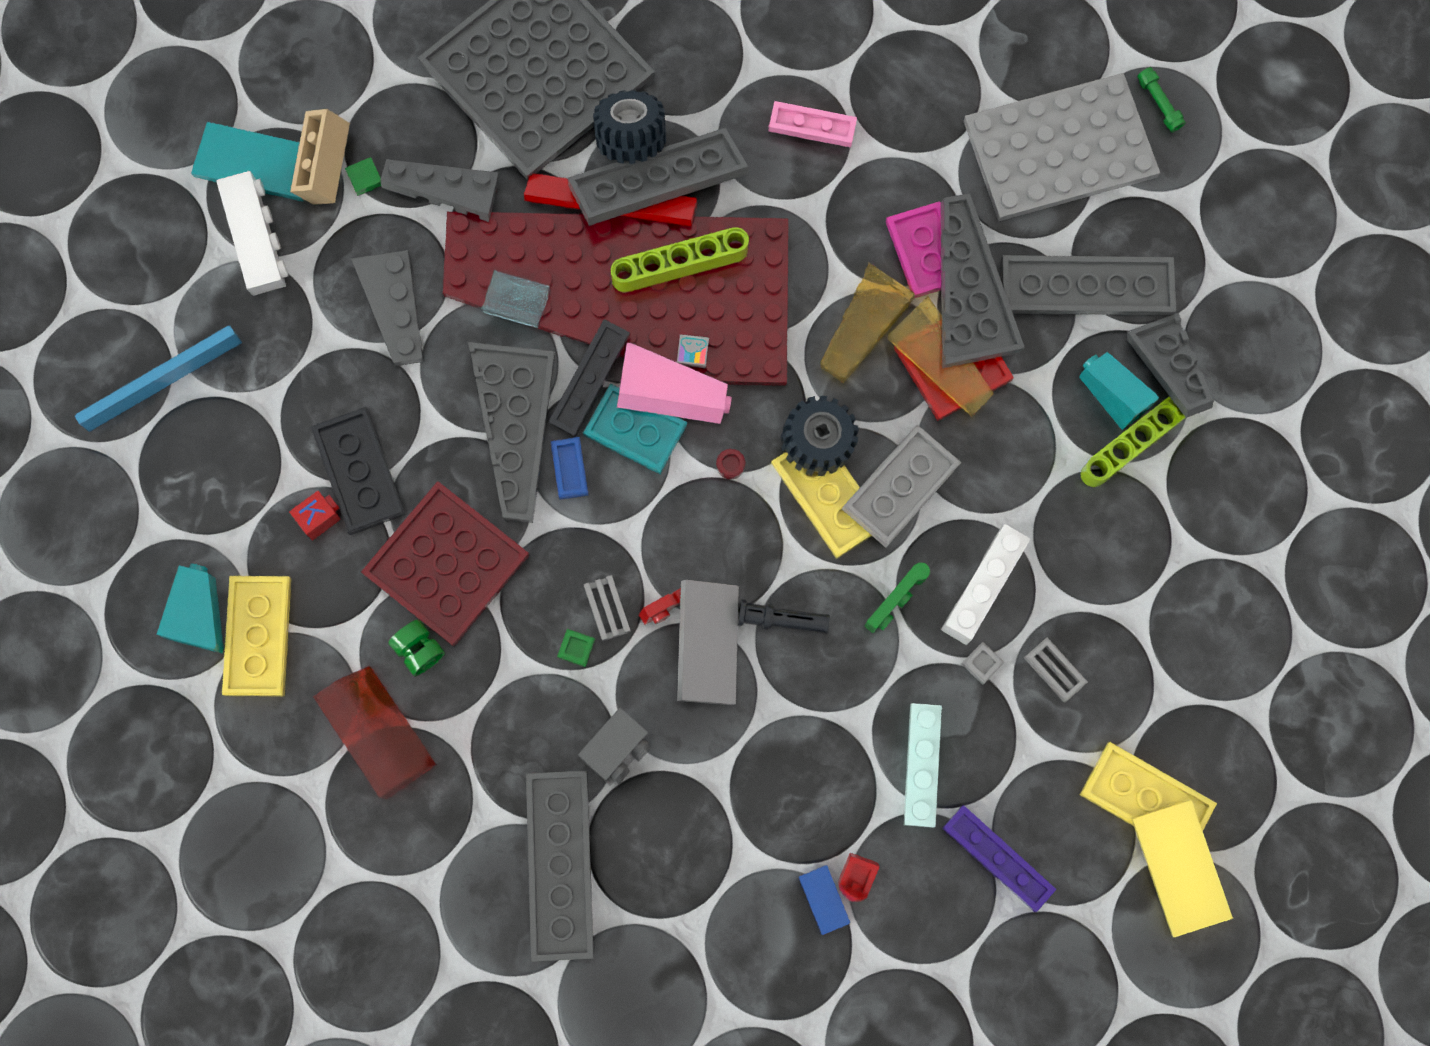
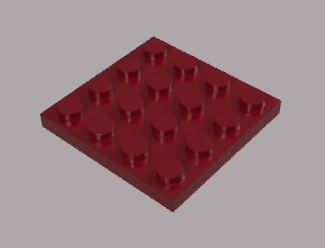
(445, 563)

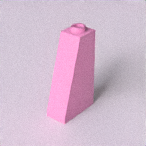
(669, 388)

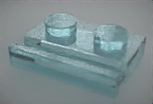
(516, 299)

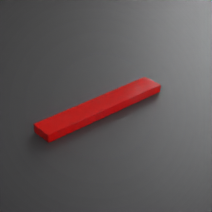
(556, 192)

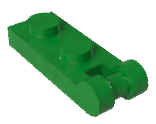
(899, 596)

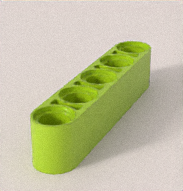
(689, 249)
(1130, 444)

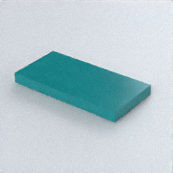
(233, 151)

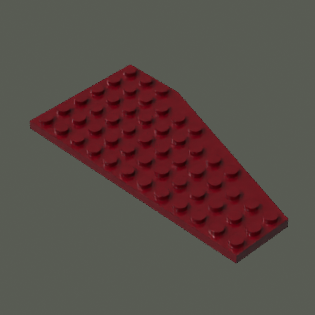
(733, 305)

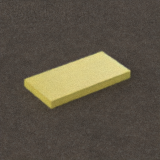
(823, 502)
(256, 636)
(1133, 787)
(1181, 868)

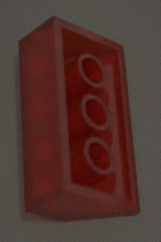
(374, 731)

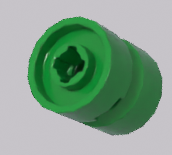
(412, 638)

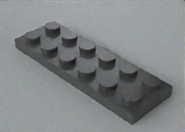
(670, 174)
(1089, 285)
(559, 866)

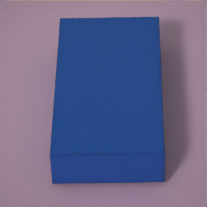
(569, 468)
(824, 900)

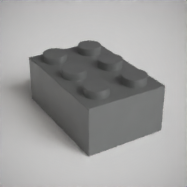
(616, 747)

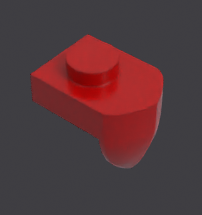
(857, 877)

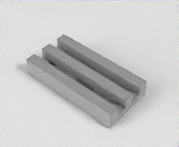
(599, 585)
(1081, 681)

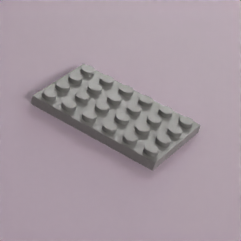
(1061, 146)

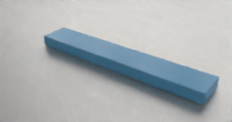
(158, 378)

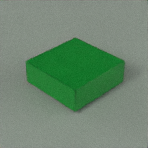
(363, 176)
(576, 648)

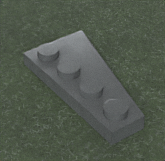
(458, 187)

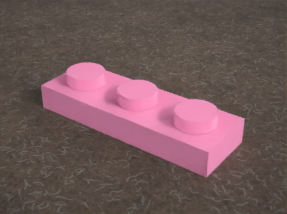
(812, 124)

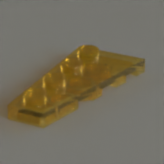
(872, 312)
(921, 341)

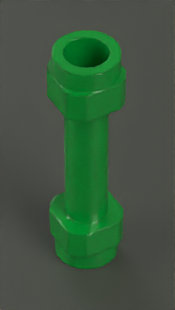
(1149, 79)

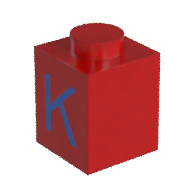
(316, 514)

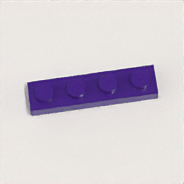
(999, 858)

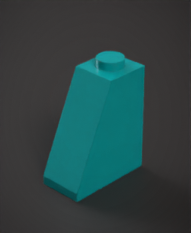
(1117, 389)
(193, 610)

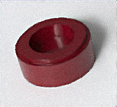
(730, 463)

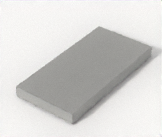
(901, 486)
(708, 643)

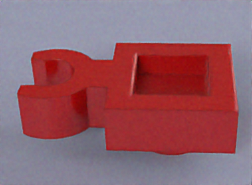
(659, 609)

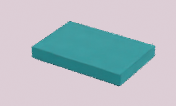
(633, 433)

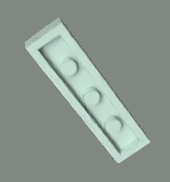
(922, 765)

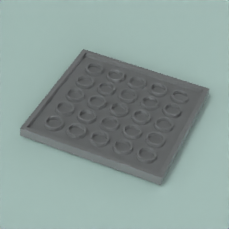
(534, 73)

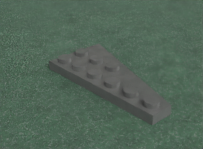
(514, 409)

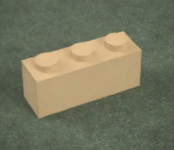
(320, 157)

